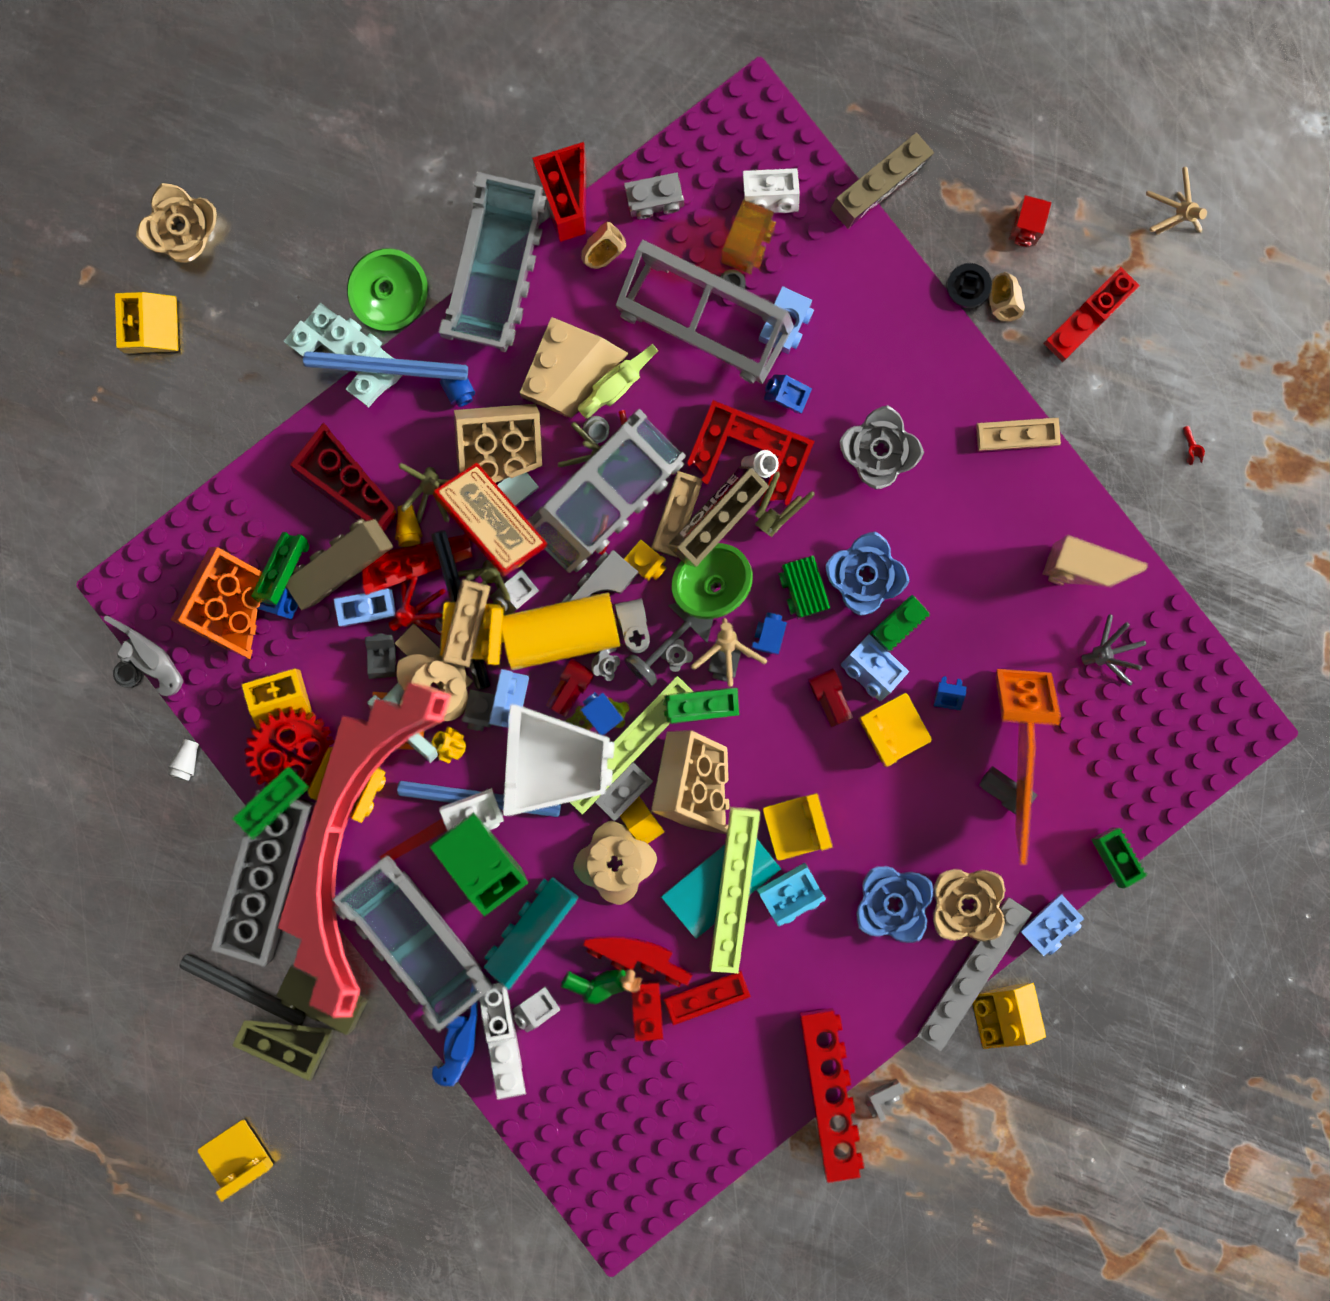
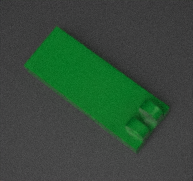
(279, 568)
(701, 705)
(270, 803)

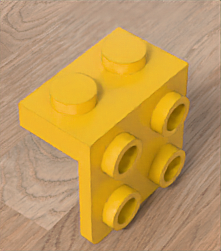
(364, 803)

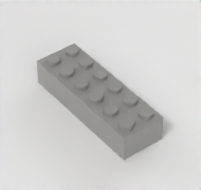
(261, 886)

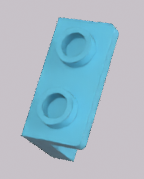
(791, 895)

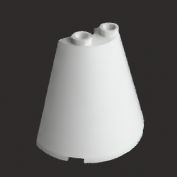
(552, 762)

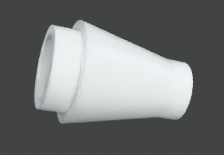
(763, 463)
(183, 762)

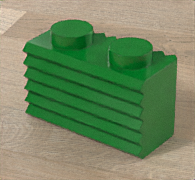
(804, 587)
(900, 623)
(1119, 857)

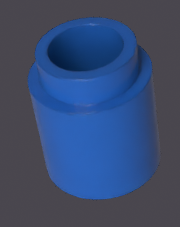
(458, 391)

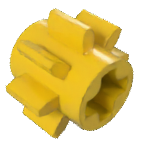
(449, 745)

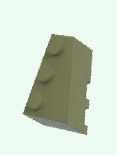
(297, 993)

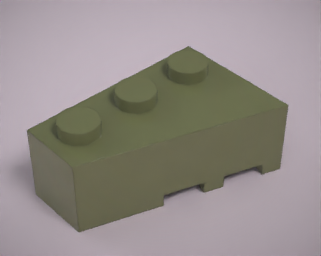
(285, 1046)

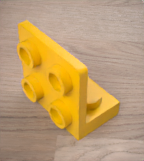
(489, 634)
(895, 729)
(797, 827)
(235, 1159)

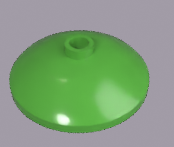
(400, 300)
(723, 568)

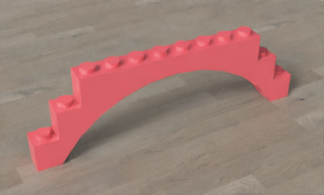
(310, 904)

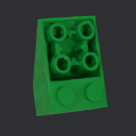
(479, 864)

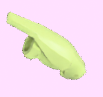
(615, 383)

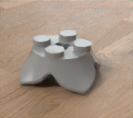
(884, 427)

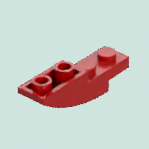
(1091, 314)
(627, 951)

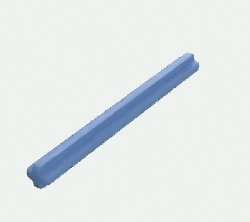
(385, 365)
(452, 795)

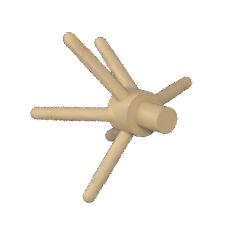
(1185, 210)
(727, 643)

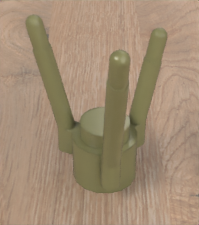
(771, 521)

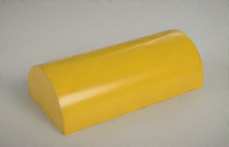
(560, 631)

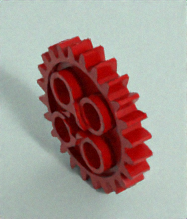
(303, 730)

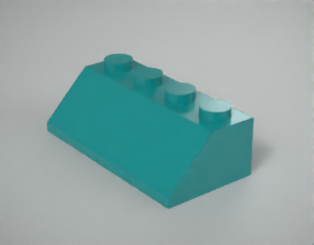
(530, 932)

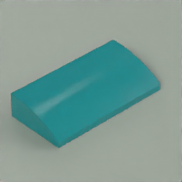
(696, 895)

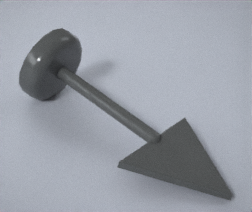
(642, 669)

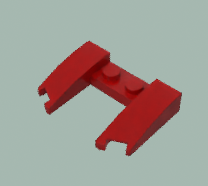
(729, 422)

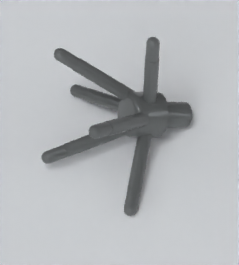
(1105, 654)

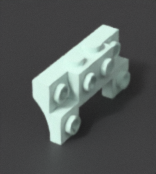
(343, 337)

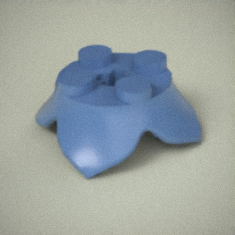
(873, 553)
(909, 920)

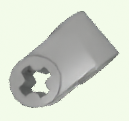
(632, 621)

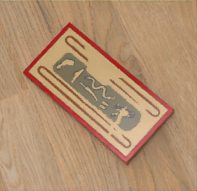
(490, 519)

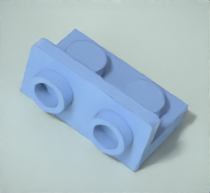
(874, 668)
(510, 690)
(1052, 925)

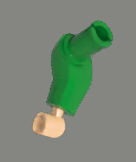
(602, 985)

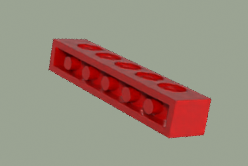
(835, 1167)

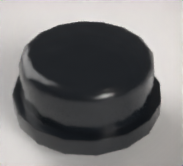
(969, 285)

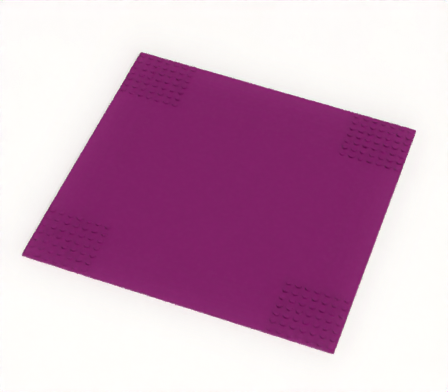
(654, 1129)

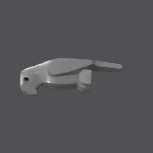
(149, 659)

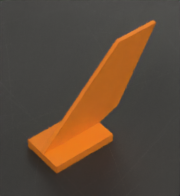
(1026, 699)

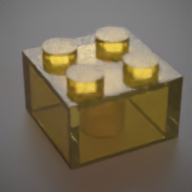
(747, 236)

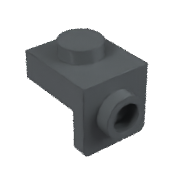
(381, 656)

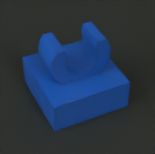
(950, 695)

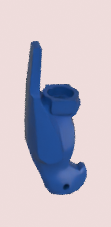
(458, 1048)

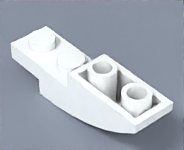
(502, 1042)

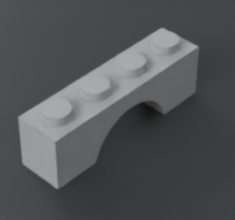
(611, 575)

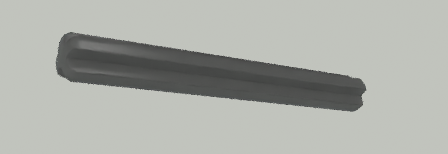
(241, 989)

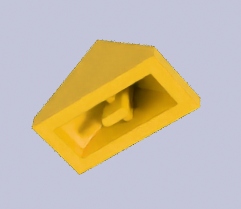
(641, 822)

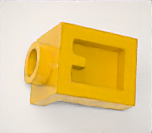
(646, 561)

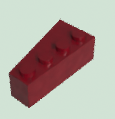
(337, 476)

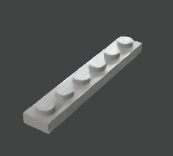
(972, 978)

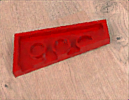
(411, 561)

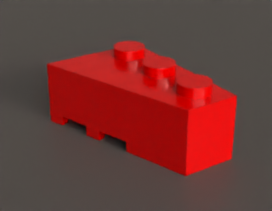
(564, 183)

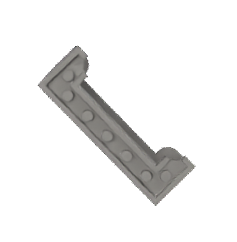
(662, 260)

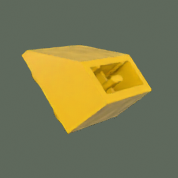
(146, 322)
(276, 692)
(1009, 1016)

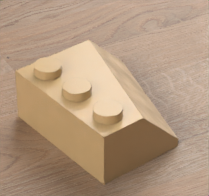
(568, 367)
(499, 440)
(1087, 564)
(692, 782)

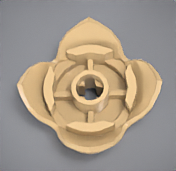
(168, 207)
(428, 670)
(609, 841)
(984, 920)

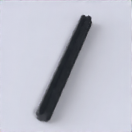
(453, 585)

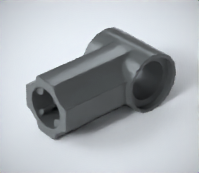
(1002, 788)

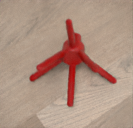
(408, 614)

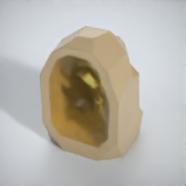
(603, 246)
(1006, 297)

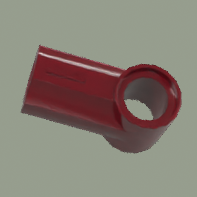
(573, 683)
(828, 691)

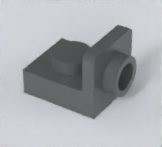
(718, 664)
(478, 710)

